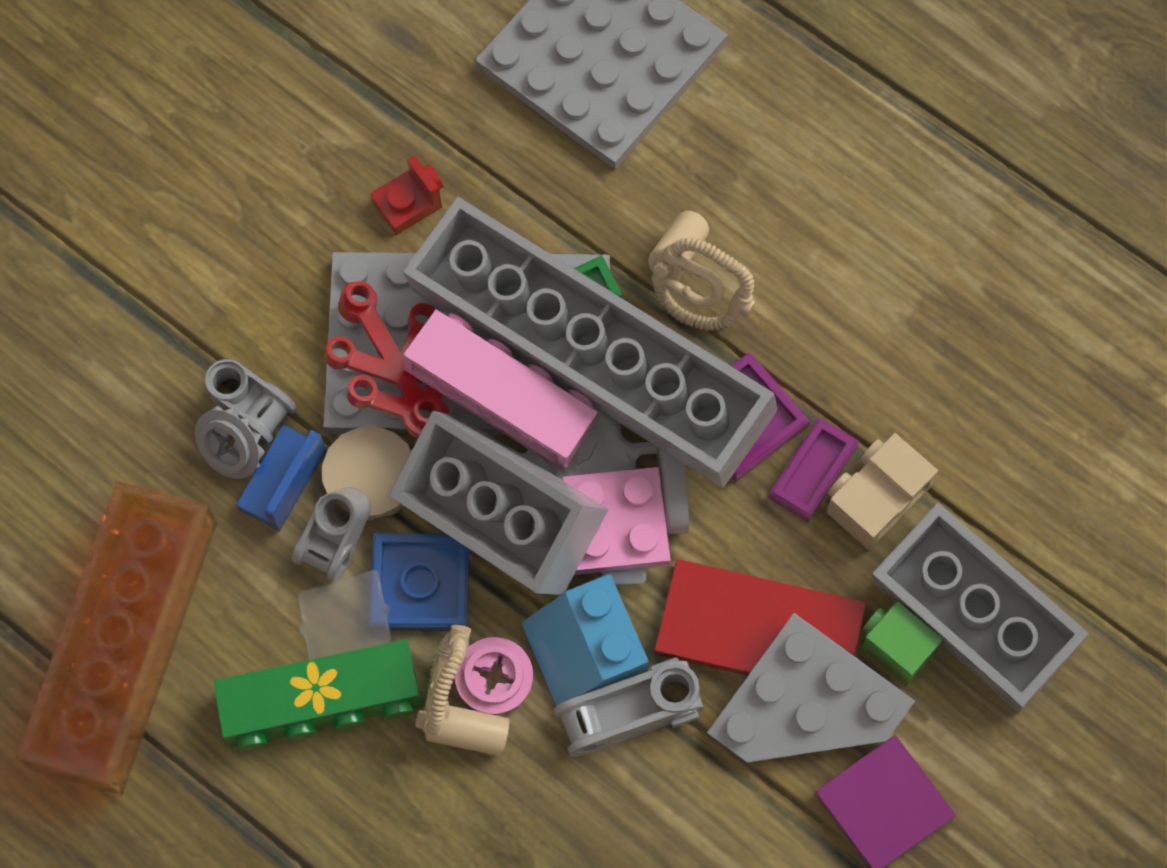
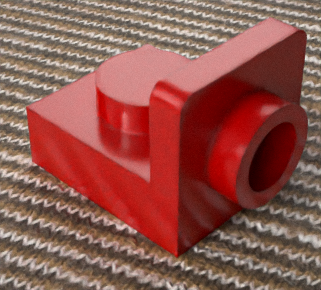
(409, 196)

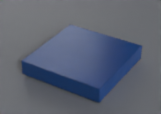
(422, 580)

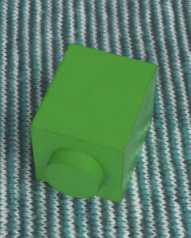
(900, 642)

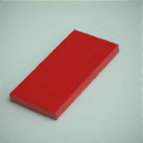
(733, 617)

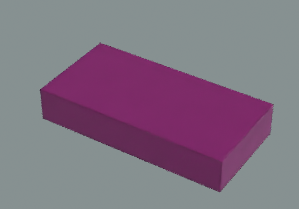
(813, 469)

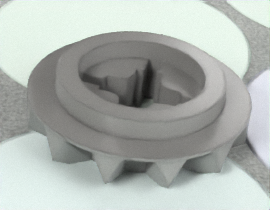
(212, 438)

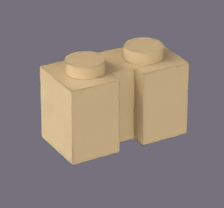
(882, 491)

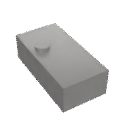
(498, 503)
(979, 607)

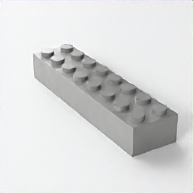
(592, 342)

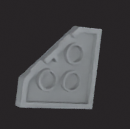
(808, 700)

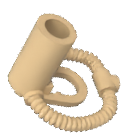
(674, 256)
(453, 724)

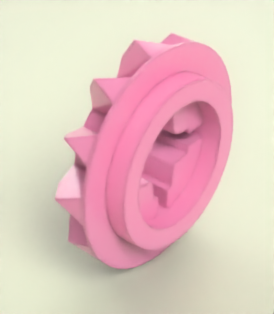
(483, 657)

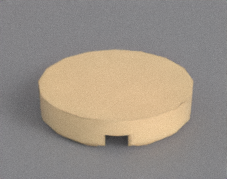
(366, 461)

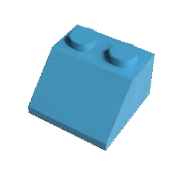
(585, 640)

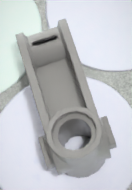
(629, 708)

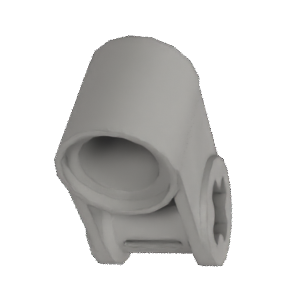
(253, 399)
(327, 540)

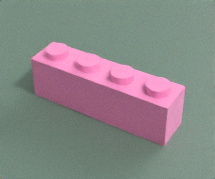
(500, 389)

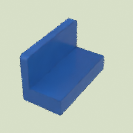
(282, 477)

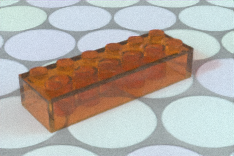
(118, 638)

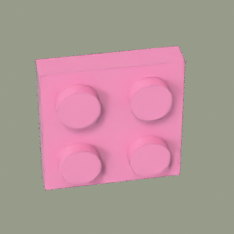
(634, 526)

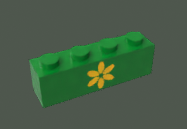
(317, 694)

